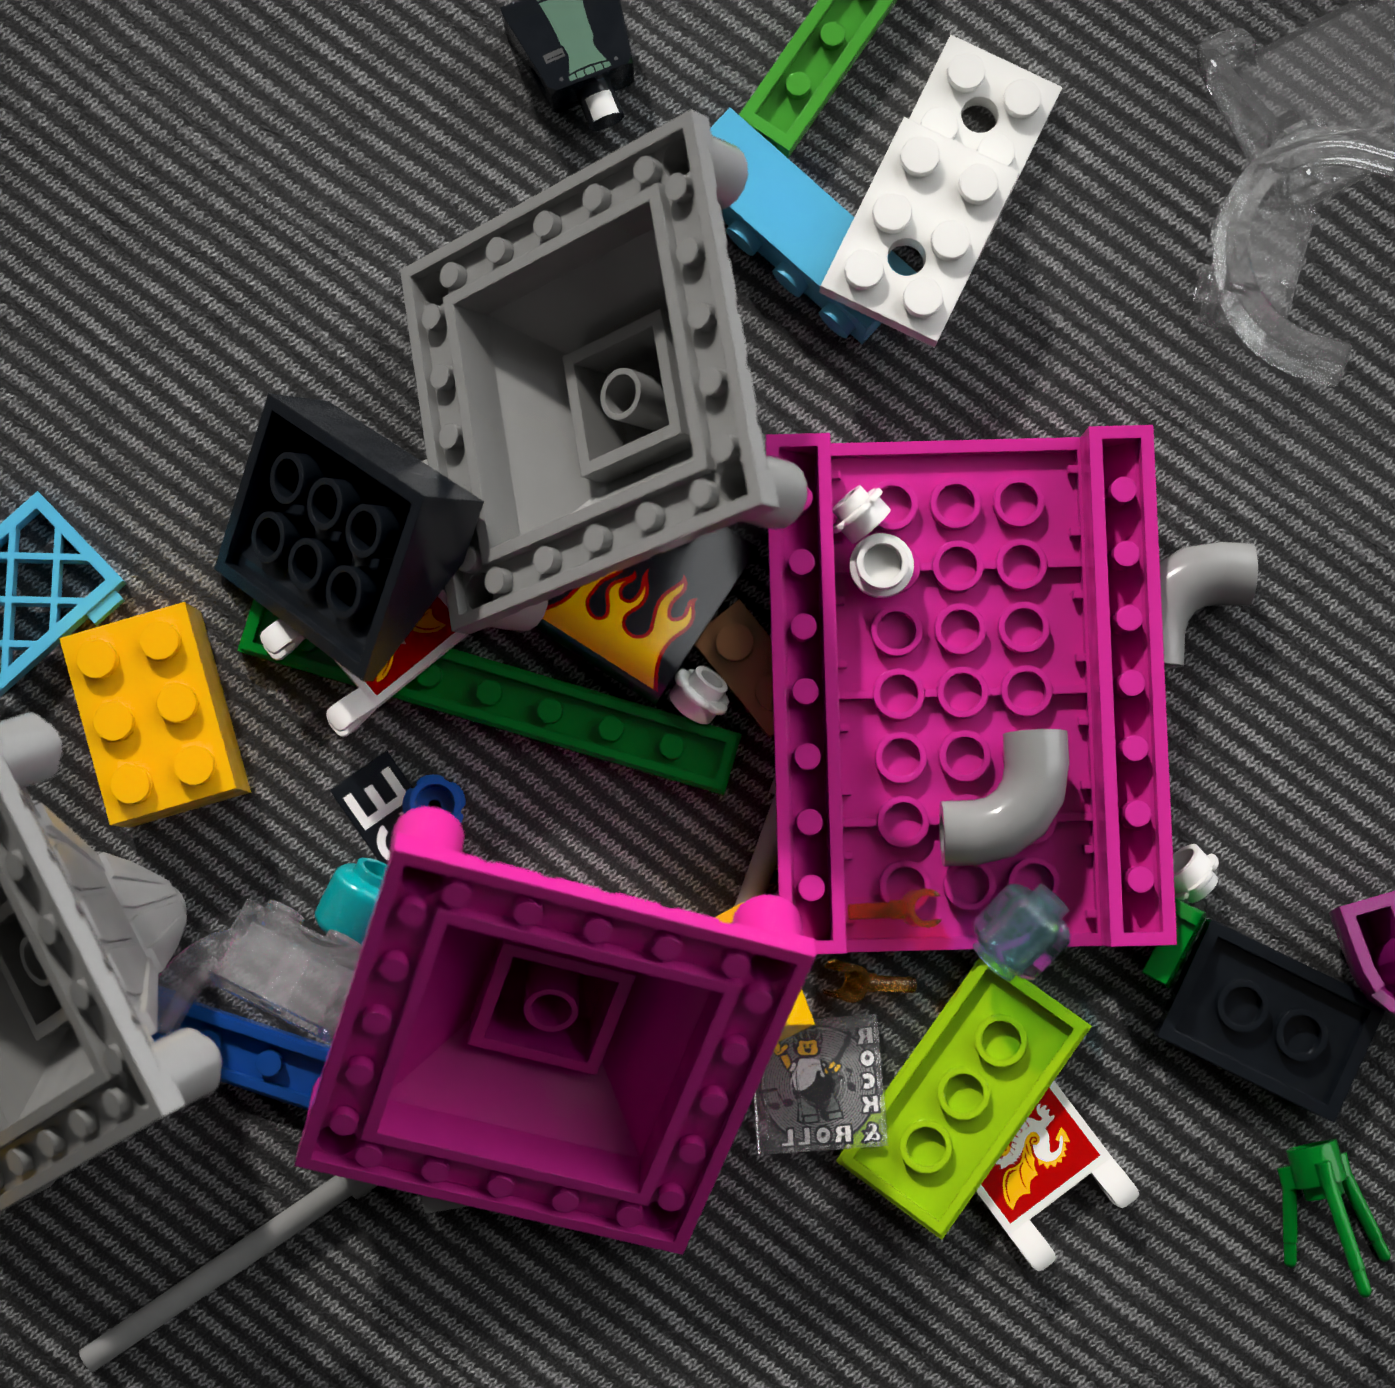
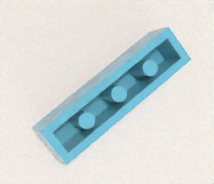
(792, 225)

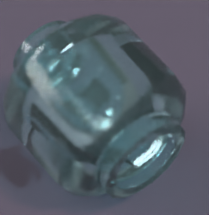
(1021, 931)

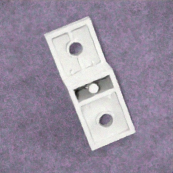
(940, 191)

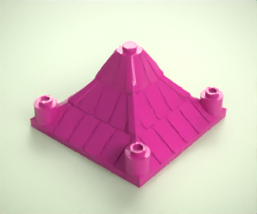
(549, 1042)

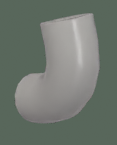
(1201, 578)
(1019, 807)

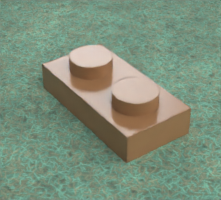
(742, 656)

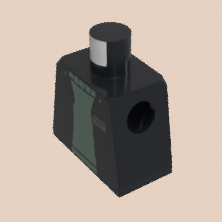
(574, 53)

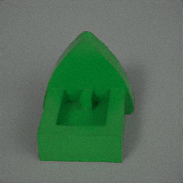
(1167, 959)

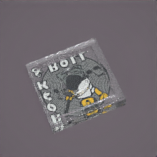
(823, 1089)

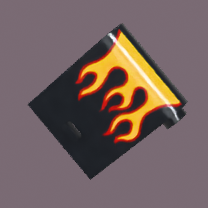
(651, 614)

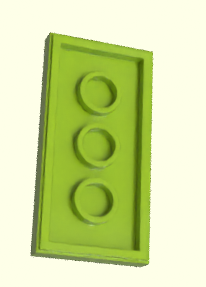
(966, 1095)

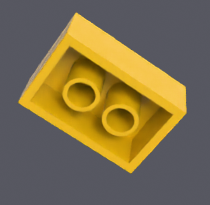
(154, 715)

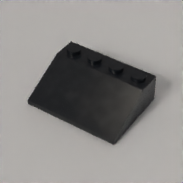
(343, 531)

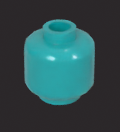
(351, 898)

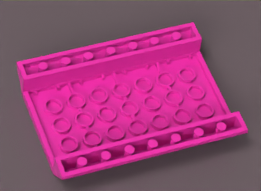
(1019, 616)

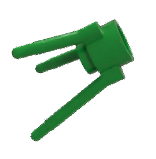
(1326, 1174)

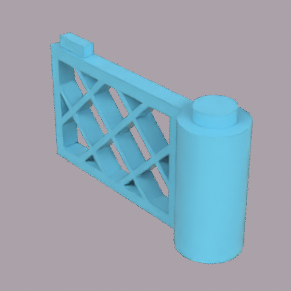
(95, 606)

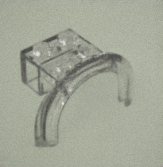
(1263, 244)
(267, 963)

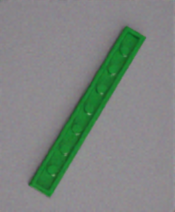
(542, 711)

